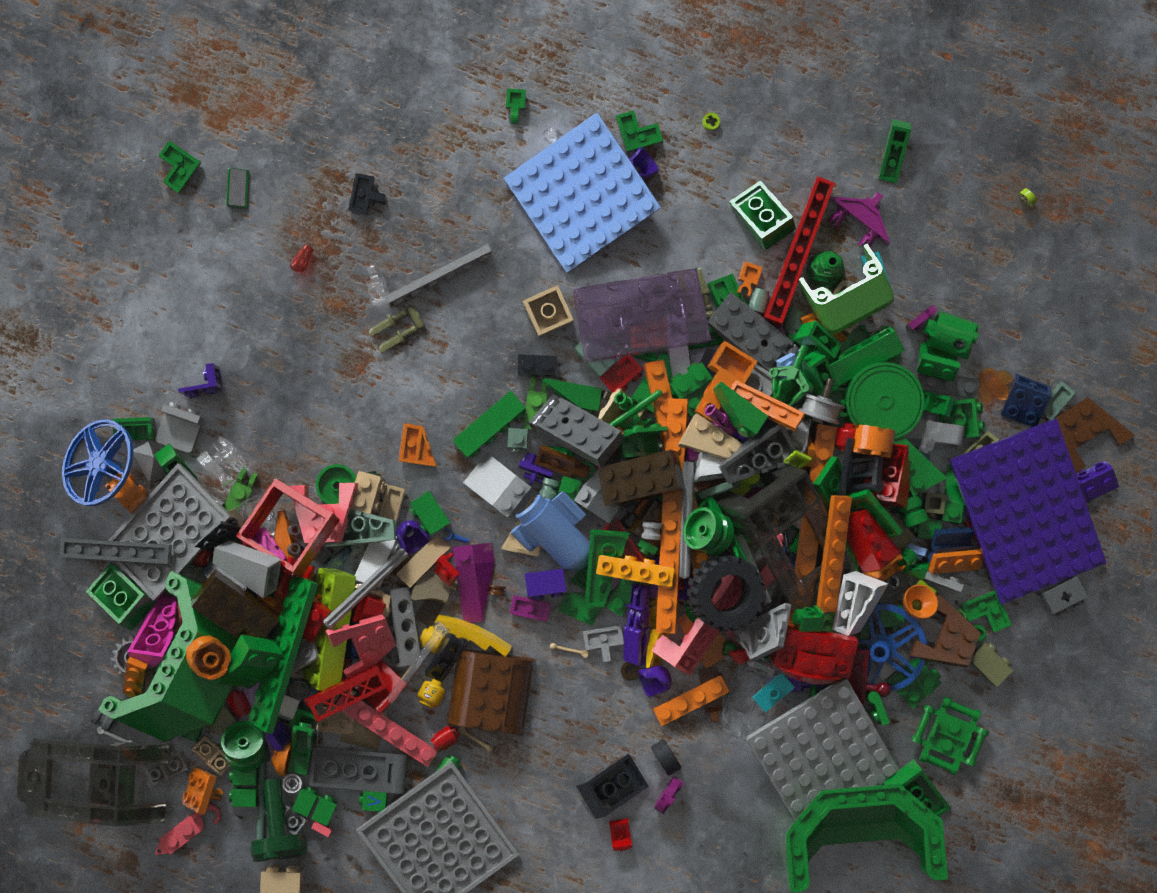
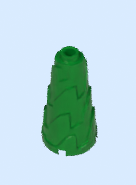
(825, 270)

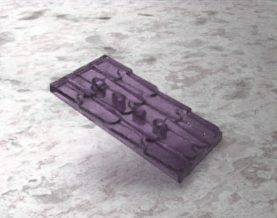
(641, 315)

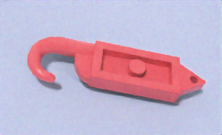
(185, 831)

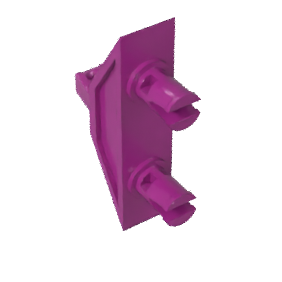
(864, 213)

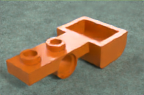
(729, 365)

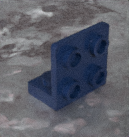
(1026, 400)

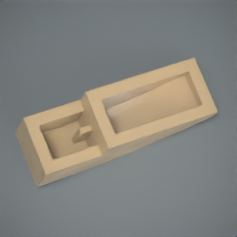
(423, 560)

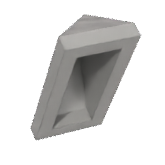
(148, 463)

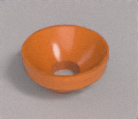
(925, 597)
(281, 759)

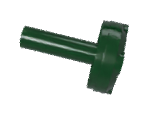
(279, 844)

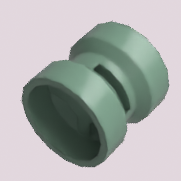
(549, 488)

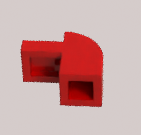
(368, 607)

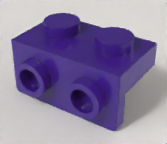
(1097, 480)

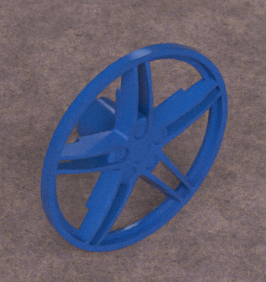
(99, 462)
(884, 647)

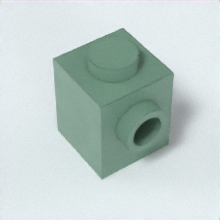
(517, 439)

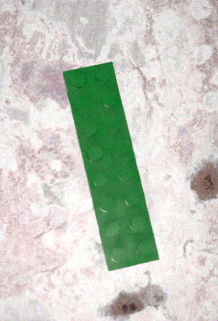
(288, 638)

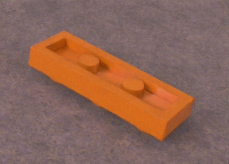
(956, 561)
(135, 677)

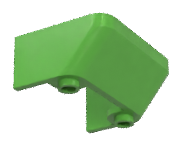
(853, 303)

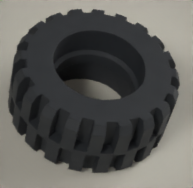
(747, 605)

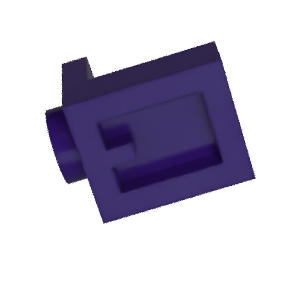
(279, 737)

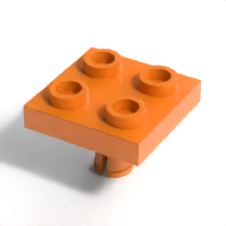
(200, 790)

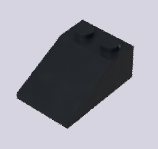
(612, 786)

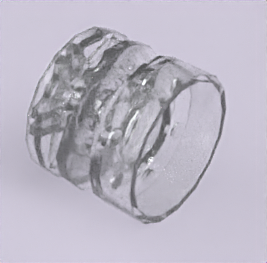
(222, 461)

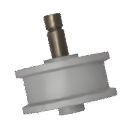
(822, 407)

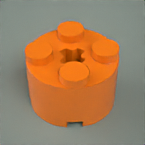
(873, 441)
(130, 494)
(218, 657)

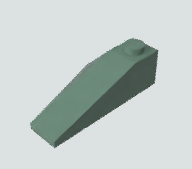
(365, 529)

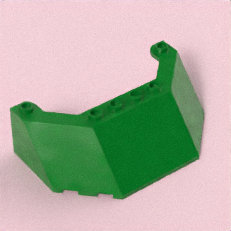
(177, 697)
(864, 816)

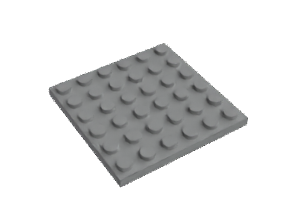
(822, 747)
(438, 837)

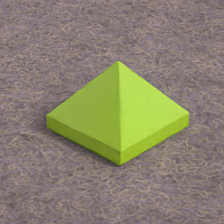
(797, 459)

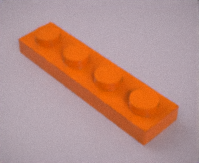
(775, 409)
(692, 700)

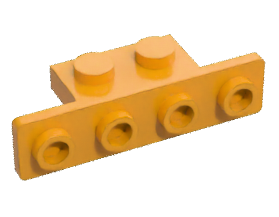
(635, 571)

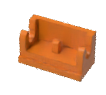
(888, 570)

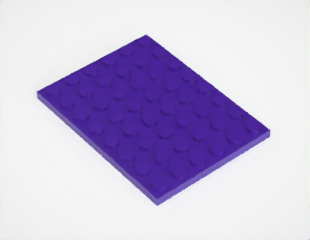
(1027, 511)

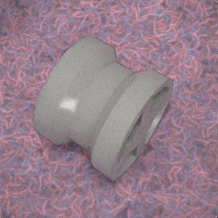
(651, 530)

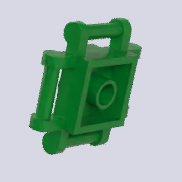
(949, 735)

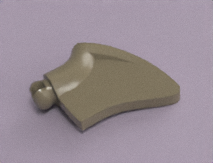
(431, 588)

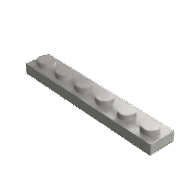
(432, 279)

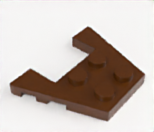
(1084, 423)
(954, 642)

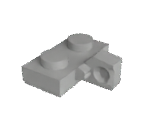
(603, 640)

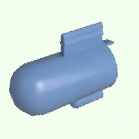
(554, 529)

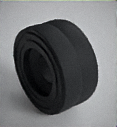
(666, 757)

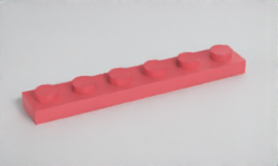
(388, 730)

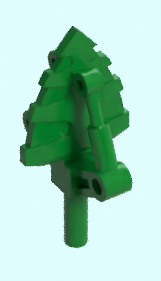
(796, 379)

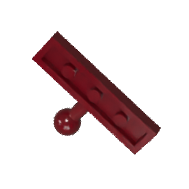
(859, 674)

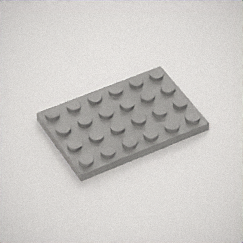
(174, 515)

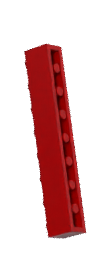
(798, 251)

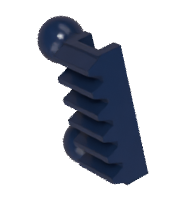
(951, 540)

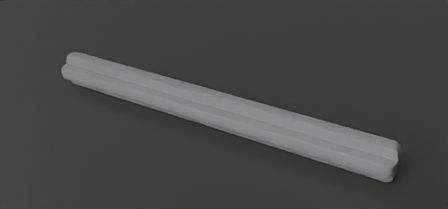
(686, 510)
(365, 588)

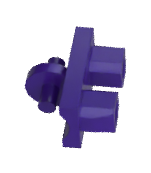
(528, 465)

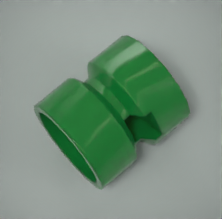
(912, 512)

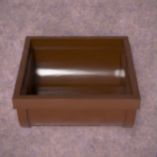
(490, 691)

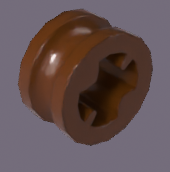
(496, 590)

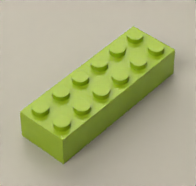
(334, 588)

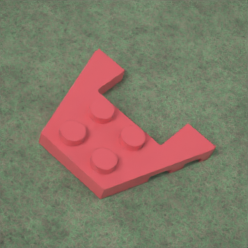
(310, 522)
(371, 639)

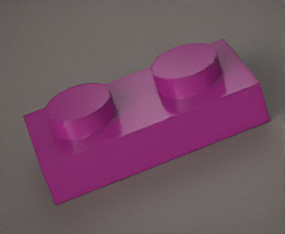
(530, 608)

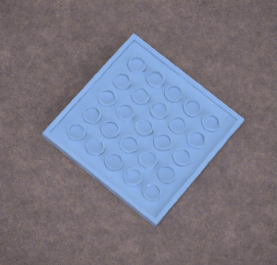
(582, 192)

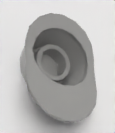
(800, 436)

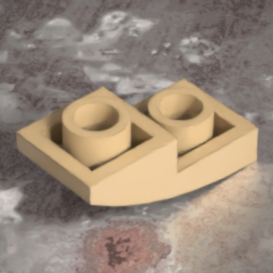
(211, 754)

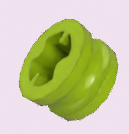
(713, 116)

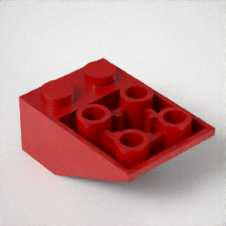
(894, 477)

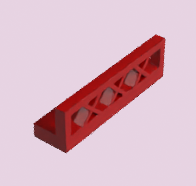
(342, 686)

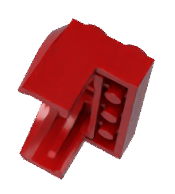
(812, 667)

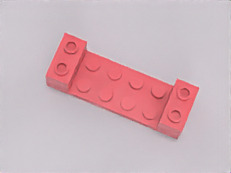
(701, 635)

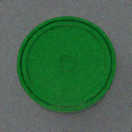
(885, 398)

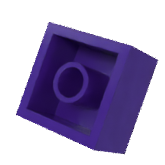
(545, 583)

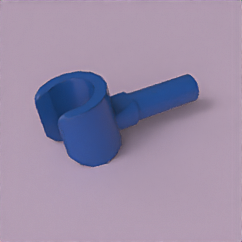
(455, 537)

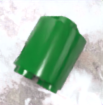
(951, 334)

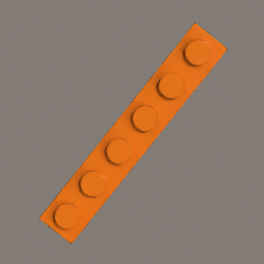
(834, 553)

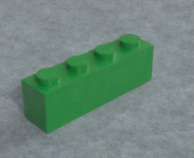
(875, 349)
(489, 424)

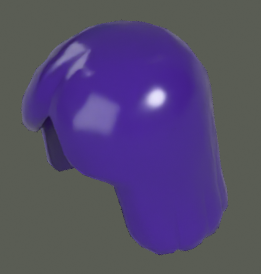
(645, 162)
(415, 541)
(655, 680)

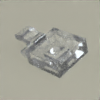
(377, 286)
(927, 442)

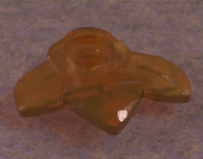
(996, 386)

